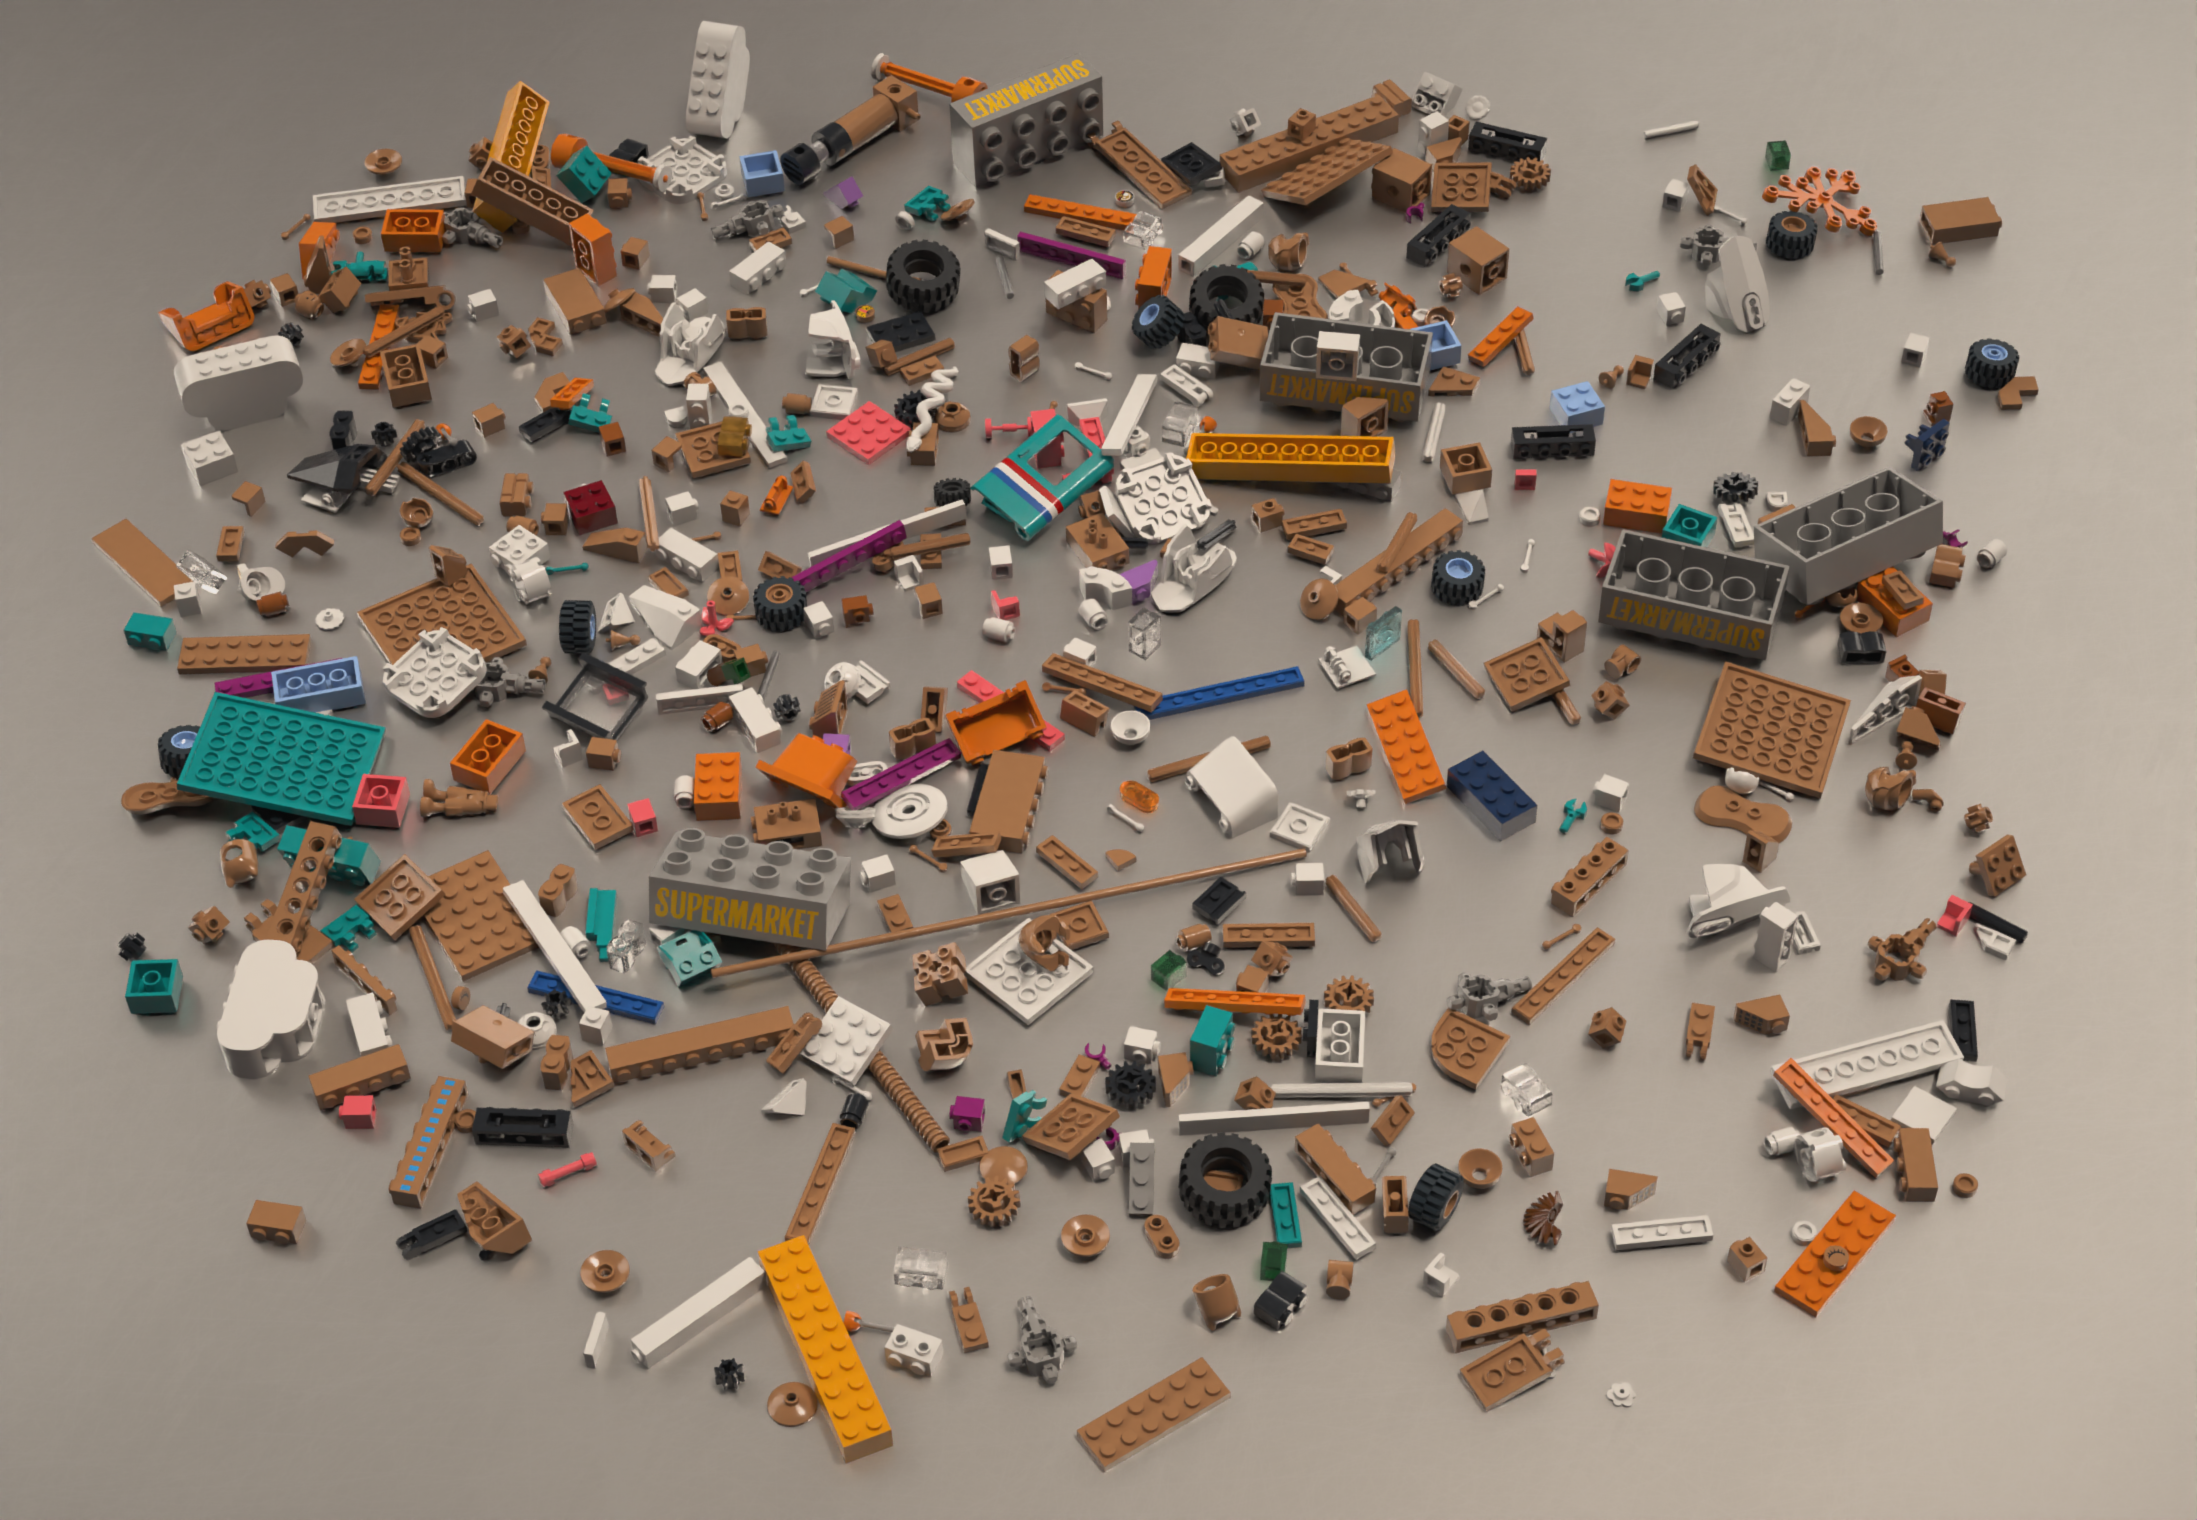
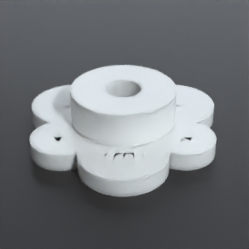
(1621, 1394)

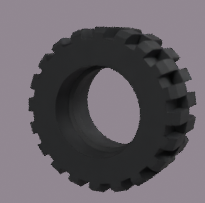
(1229, 282)
(923, 294)
(1225, 1206)

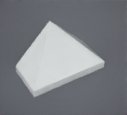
(1087, 409)
(1473, 506)
(615, 614)
(789, 1101)

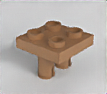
(408, 272)
(1999, 865)

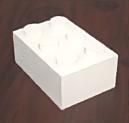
(1340, 1046)

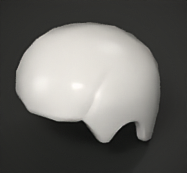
(1740, 781)

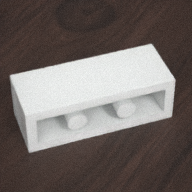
(758, 268)
(1075, 283)
(687, 555)
(755, 719)
(1775, 936)
(367, 1024)

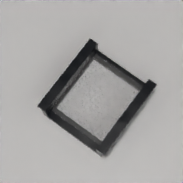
(600, 699)

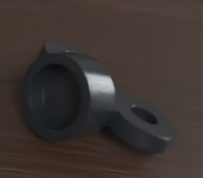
(1208, 958)

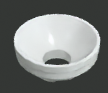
(849, 674)
(1130, 722)
(855, 818)
(543, 1031)

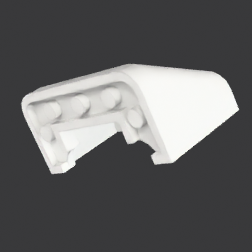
(1235, 787)

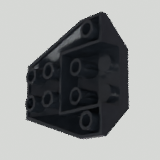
(338, 468)

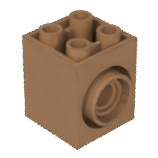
(1401, 180)
(1478, 260)

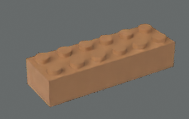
(528, 200)

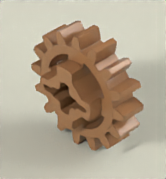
(1530, 173)
(1360, 995)
(1276, 1036)
(994, 1201)

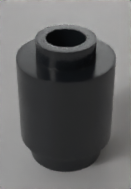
(854, 1110)

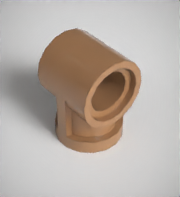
(695, 378)
(1622, 660)
(1339, 1279)

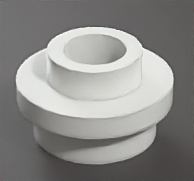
(724, 192)

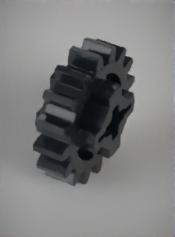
(909, 404)
(419, 443)
(1735, 487)
(1130, 1084)

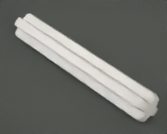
(1434, 431)

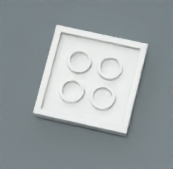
(847, 1040)

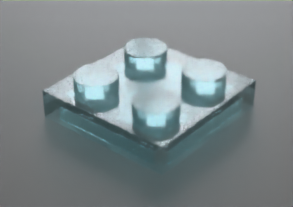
(1383, 633)

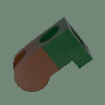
(733, 669)

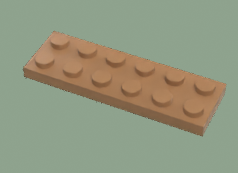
(243, 653)
(1153, 1414)

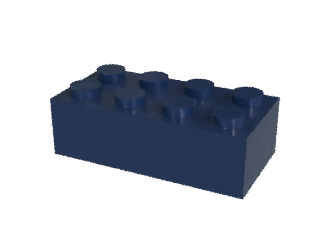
(1491, 795)

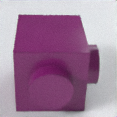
(968, 1114)

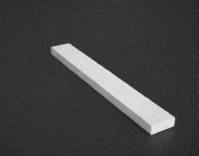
(731, 394)
(1129, 415)
(913, 526)
(553, 946)
(1274, 1118)

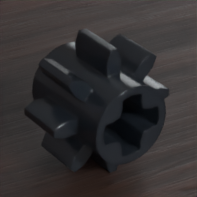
(292, 333)
(384, 434)
(786, 707)
(131, 946)
(556, 1003)
(729, 1374)

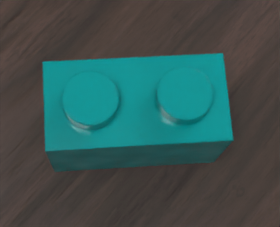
(150, 631)

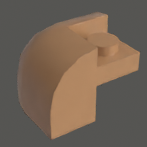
(946, 1046)

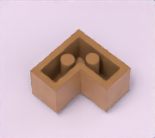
(1564, 634)

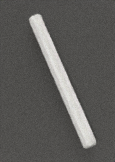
(1308, 1090)

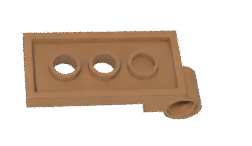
(431, 294)

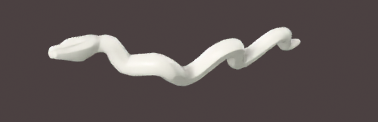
(935, 399)

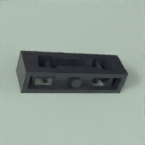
(1506, 143)
(1438, 235)
(1687, 356)
(1553, 441)
(522, 1127)

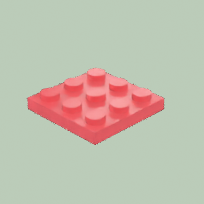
(868, 432)

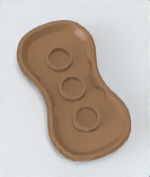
(1300, 299)
(155, 796)
(1726, 808)

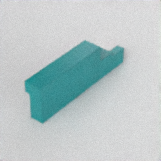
(601, 919)

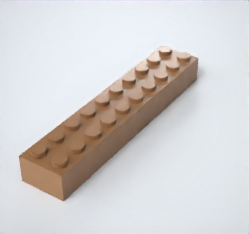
(1282, 153)

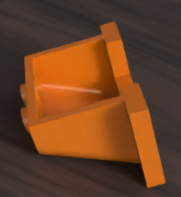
(812, 768)

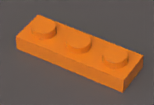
(571, 393)

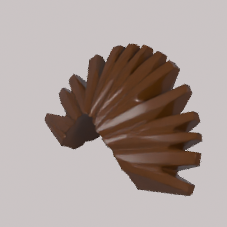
(1541, 1218)

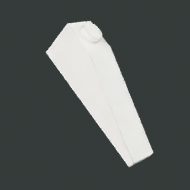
(667, 615)
(1887, 706)

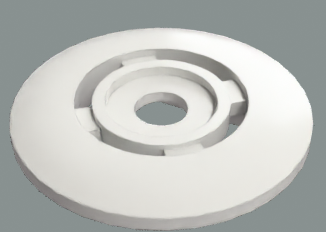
(929, 811)

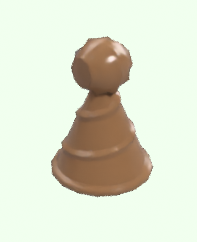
(1938, 252)
(1608, 378)
(618, 640)
(540, 672)
(1906, 758)

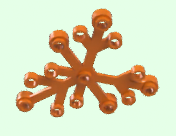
(1821, 198)

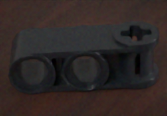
(446, 459)

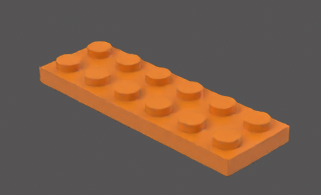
(1406, 746)
(1855, 1228)

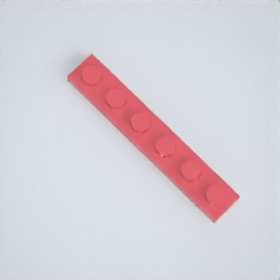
(982, 690)

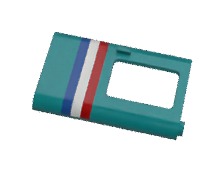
(1026, 494)

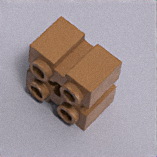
(940, 974)

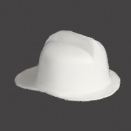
(260, 582)

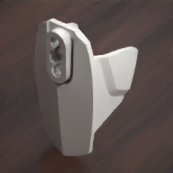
(1735, 283)
(686, 345)
(836, 354)
(1190, 572)
(1373, 844)
(1731, 900)

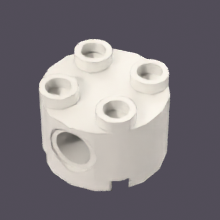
(530, 580)
(1819, 1154)

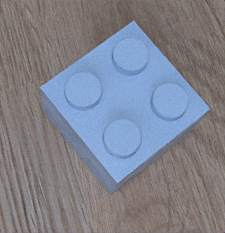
(762, 173)
(1445, 344)
(1577, 405)

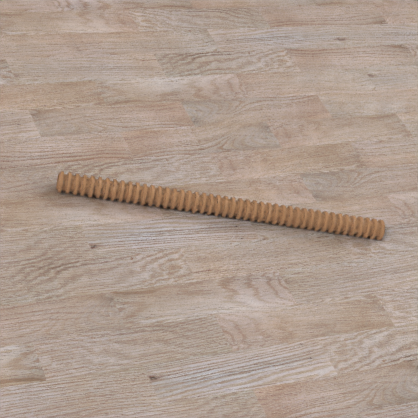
(879, 1066)

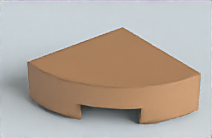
(1120, 858)

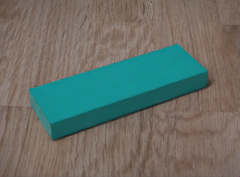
(1285, 1214)

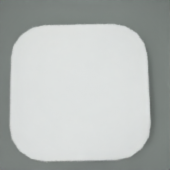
(697, 174)
(1162, 498)
(434, 673)

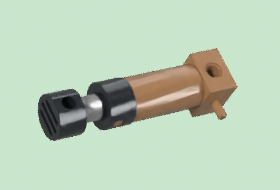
(892, 105)

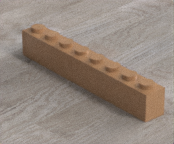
(1419, 547)
(698, 1044)

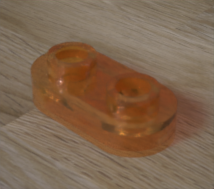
(1139, 796)

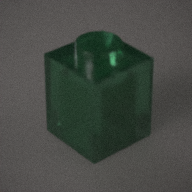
(1778, 155)
(1168, 970)
(1273, 1260)

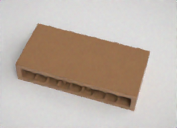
(1010, 798)

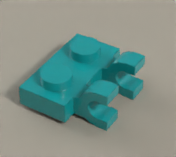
(925, 203)
(587, 418)
(789, 438)
(255, 831)
(345, 926)
(1019, 1115)

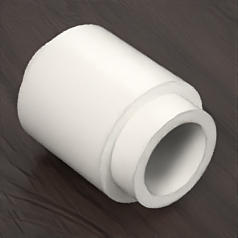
(1251, 245)
(1992, 553)
(1093, 614)
(998, 629)
(684, 791)
(576, 941)
(1781, 1141)

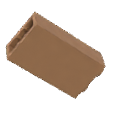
(1960, 220)
(574, 301)

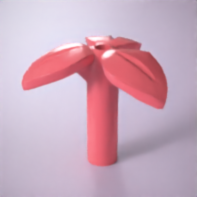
(1605, 557)
(710, 618)

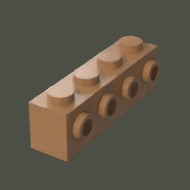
(1589, 876)
(359, 1076)
(1331, 1163)

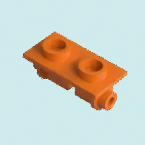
(1403, 303)
(777, 496)

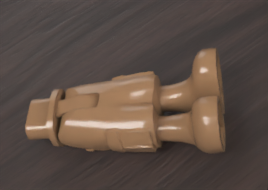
(457, 801)

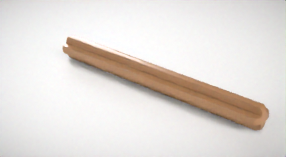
(391, 461)
(440, 493)
(649, 513)
(1415, 666)
(1186, 764)
(432, 976)

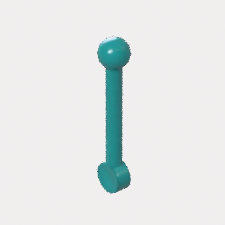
(549, 570)

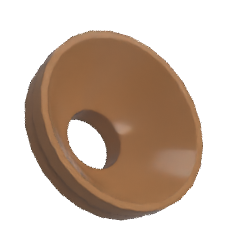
(952, 421)
(1868, 427)
(1480, 1161)

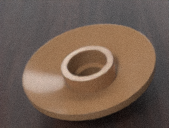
(383, 161)
(958, 211)
(618, 297)
(347, 352)
(730, 603)
(1324, 603)
(1861, 618)
(1088, 1228)
(605, 1263)
(792, 1412)

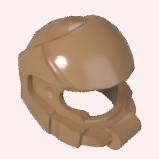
(1288, 253)
(1888, 790)

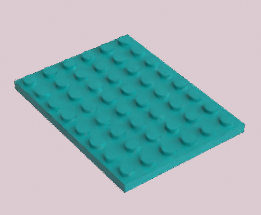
(280, 758)

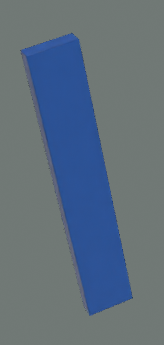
(616, 1001)

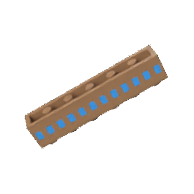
(428, 1142)

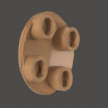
(1004, 1163)

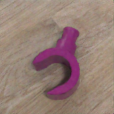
(1415, 210)
(1952, 539)
(1100, 1057)
(1112, 1144)

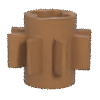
(1450, 285)
(1978, 817)

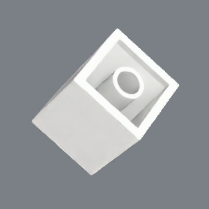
(991, 881)

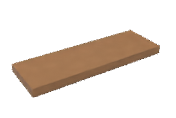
(1143, 168)
(141, 561)

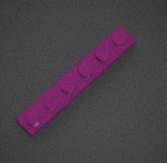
(1069, 254)
(852, 556)
(249, 685)
(901, 775)

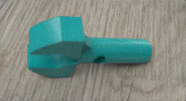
(1637, 283)
(1572, 814)

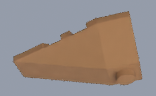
(491, 1221)

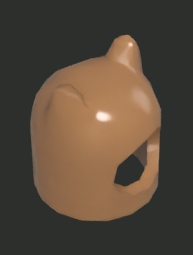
(242, 868)
(1217, 1303)

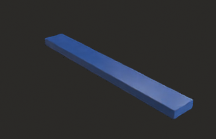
(1226, 692)

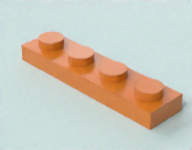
(1500, 336)

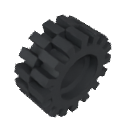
(952, 491)

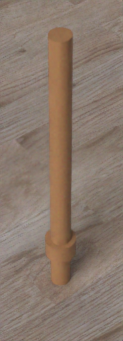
(858, 267)

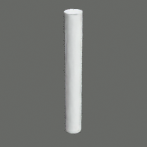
(1671, 129)

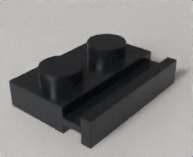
(1219, 900)
(1310, 1032)

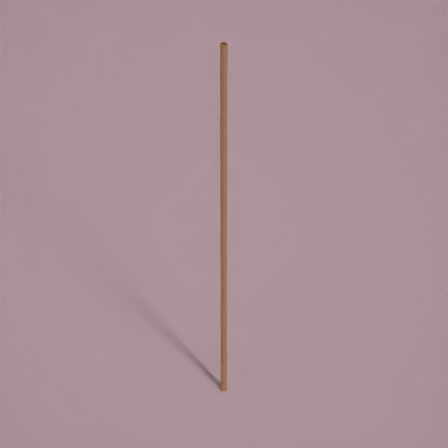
(1008, 913)

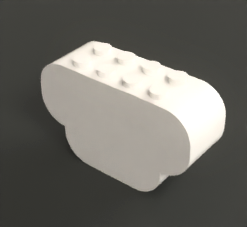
(717, 80)
(239, 382)
(269, 1010)

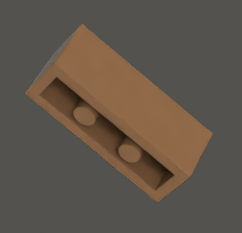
(1916, 1165)

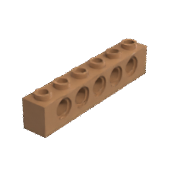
(300, 878)
(1488, 1331)

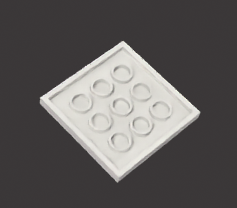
(1020, 982)

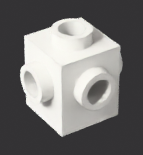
(1245, 122)
(1138, 443)

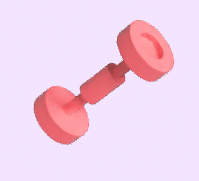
(1006, 427)

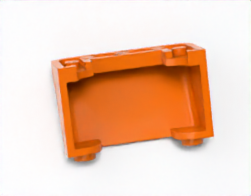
(217, 321)
(996, 723)

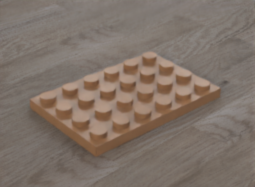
(1326, 171)
(475, 918)

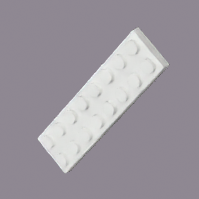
(376, 200)
(1877, 1060)

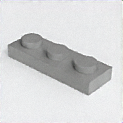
(1141, 1179)

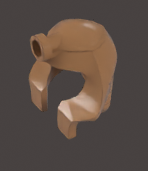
(1037, 938)

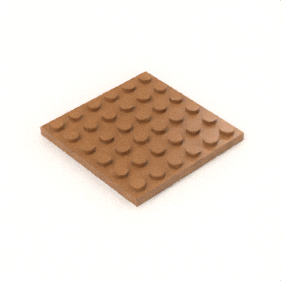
(463, 608)
(1772, 729)

